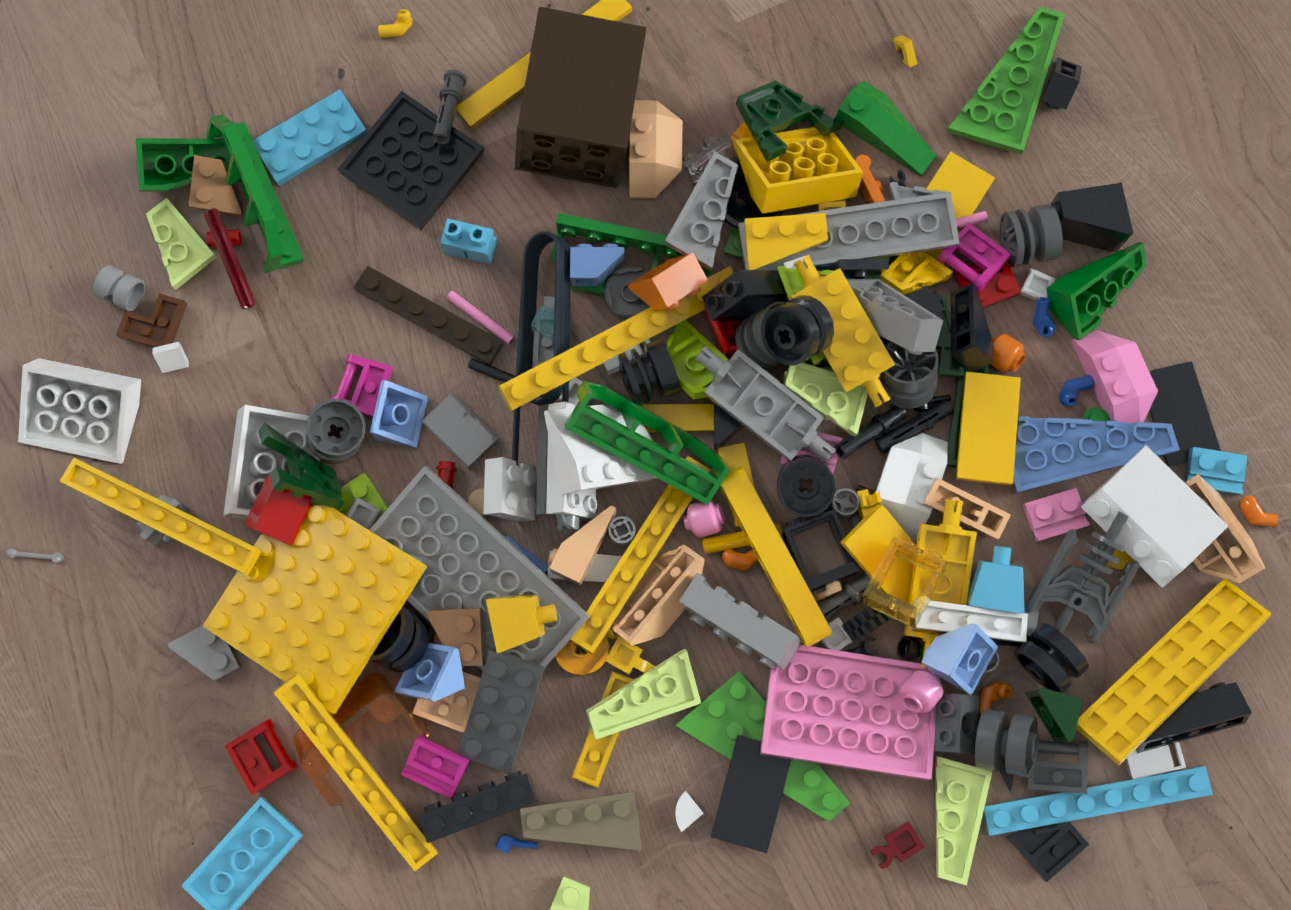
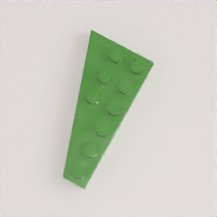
(1008, 97)
(740, 711)

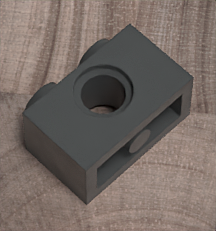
(956, 723)

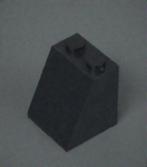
(1094, 216)

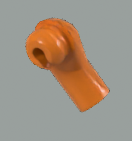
(993, 693)

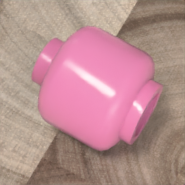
(704, 519)
(921, 691)

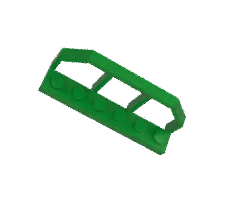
(263, 202)
(625, 237)
(641, 451)

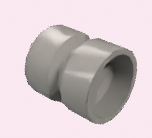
(121, 290)

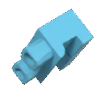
(468, 241)

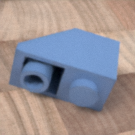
(594, 264)

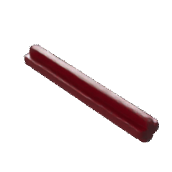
(229, 258)

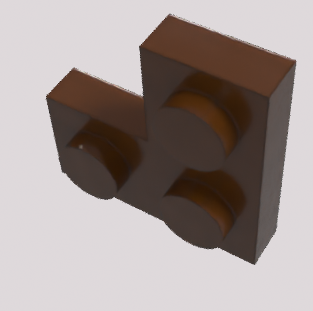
(159, 328)

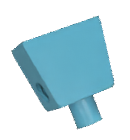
(998, 583)

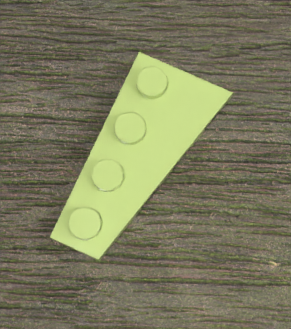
(651, 696)
(959, 810)

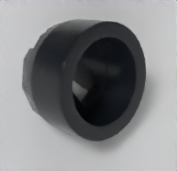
(909, 648)

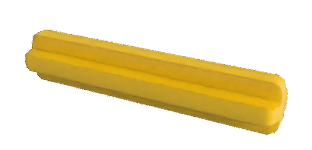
(729, 541)

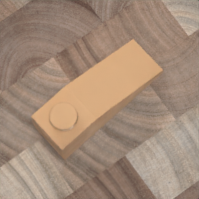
(975, 512)
(579, 550)

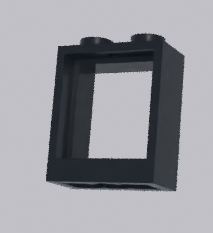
(744, 294)
(797, 526)

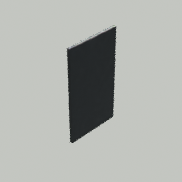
(1183, 406)
(750, 796)

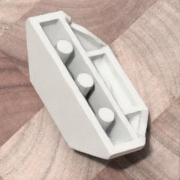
(908, 478)

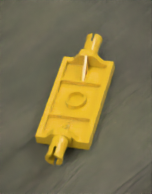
(855, 349)
(957, 549)

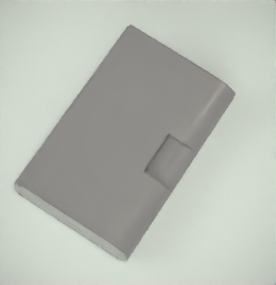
(460, 430)

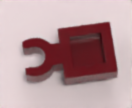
(901, 843)

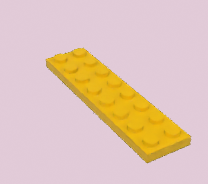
(1171, 671)

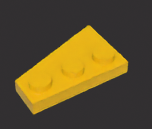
(782, 236)

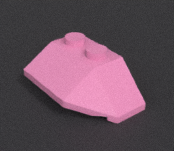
(1118, 375)

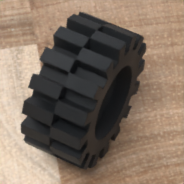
(864, 623)

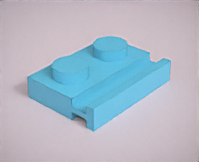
(1219, 469)

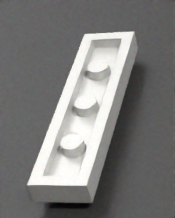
(995, 623)

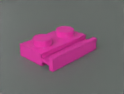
(435, 767)

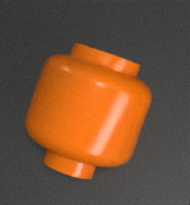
(1007, 353)

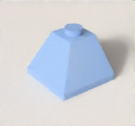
(960, 656)

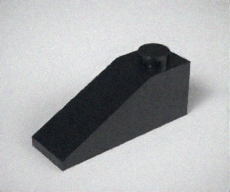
(969, 329)

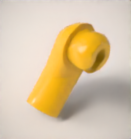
(399, 27)

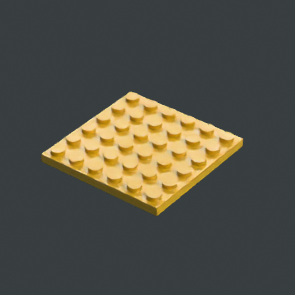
(317, 602)

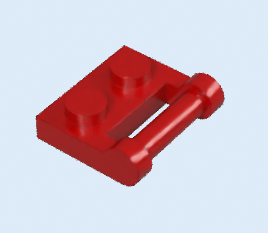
(998, 289)
(252, 761)

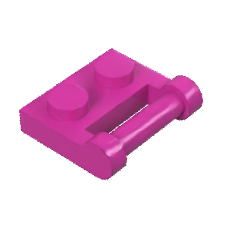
(979, 250)
(369, 383)

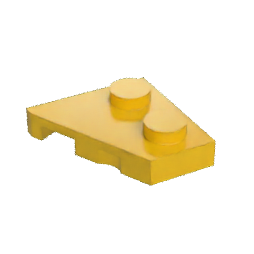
(915, 271)

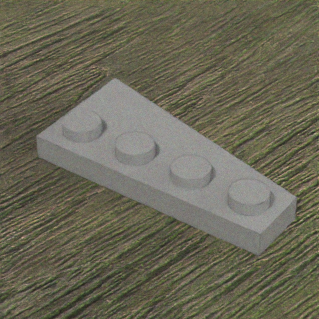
(704, 212)

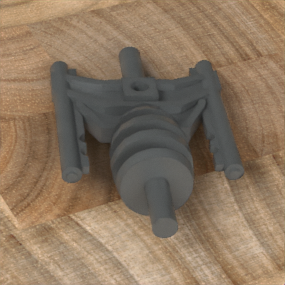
(1082, 587)

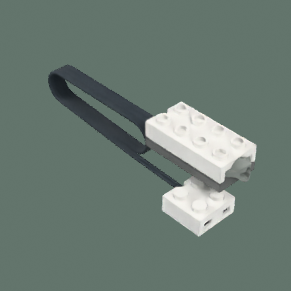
(510, 485)

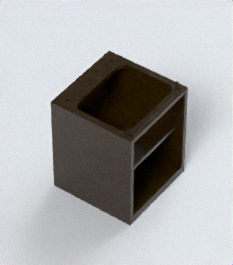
(579, 97)

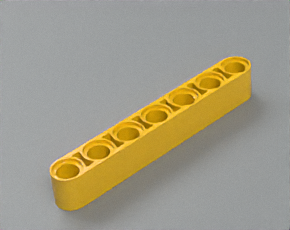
(774, 558)

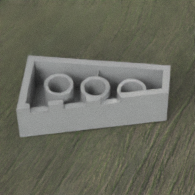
(897, 316)
(740, 623)

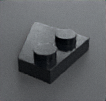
(1049, 847)

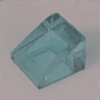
(544, 321)

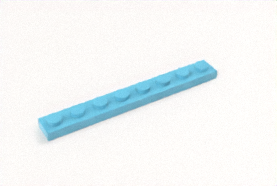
(1098, 801)

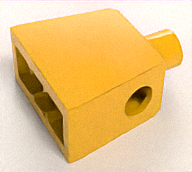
(518, 619)

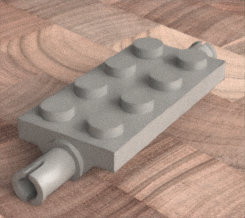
(764, 405)

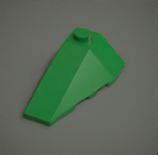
(879, 122)
(168, 162)
(1087, 292)

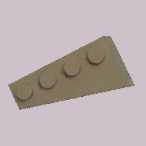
(587, 821)

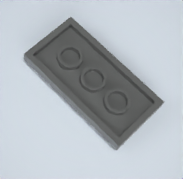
(501, 711)

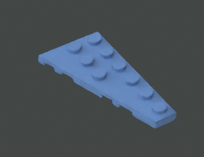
(1068, 448)

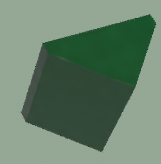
(1057, 712)

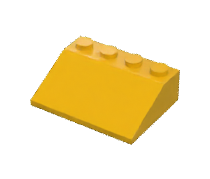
(809, 172)

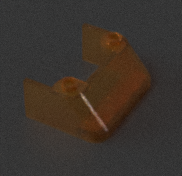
(371, 694)

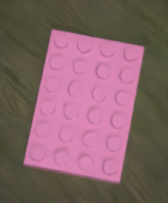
(847, 714)

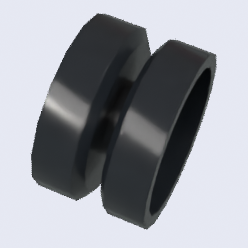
(797, 330)
(403, 642)
(1051, 658)

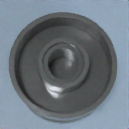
(911, 379)
(1013, 742)

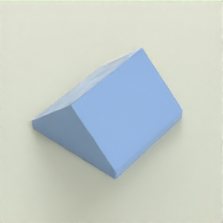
(398, 415)
(434, 675)

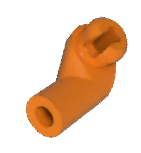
(1254, 513)
(738, 560)

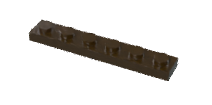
(428, 315)

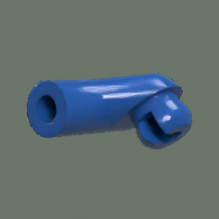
(1042, 319)
(1071, 389)

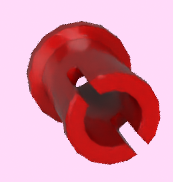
(235, 237)
(446, 472)

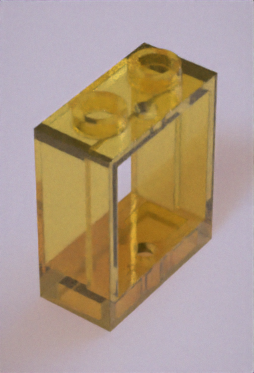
(891, 605)

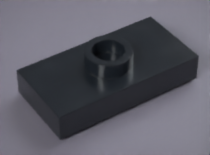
(860, 267)

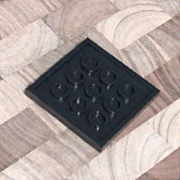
(404, 163)

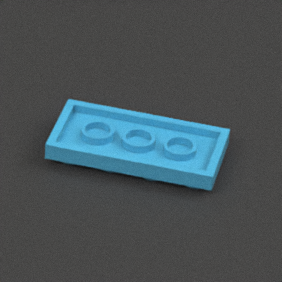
(309, 137)
(243, 858)

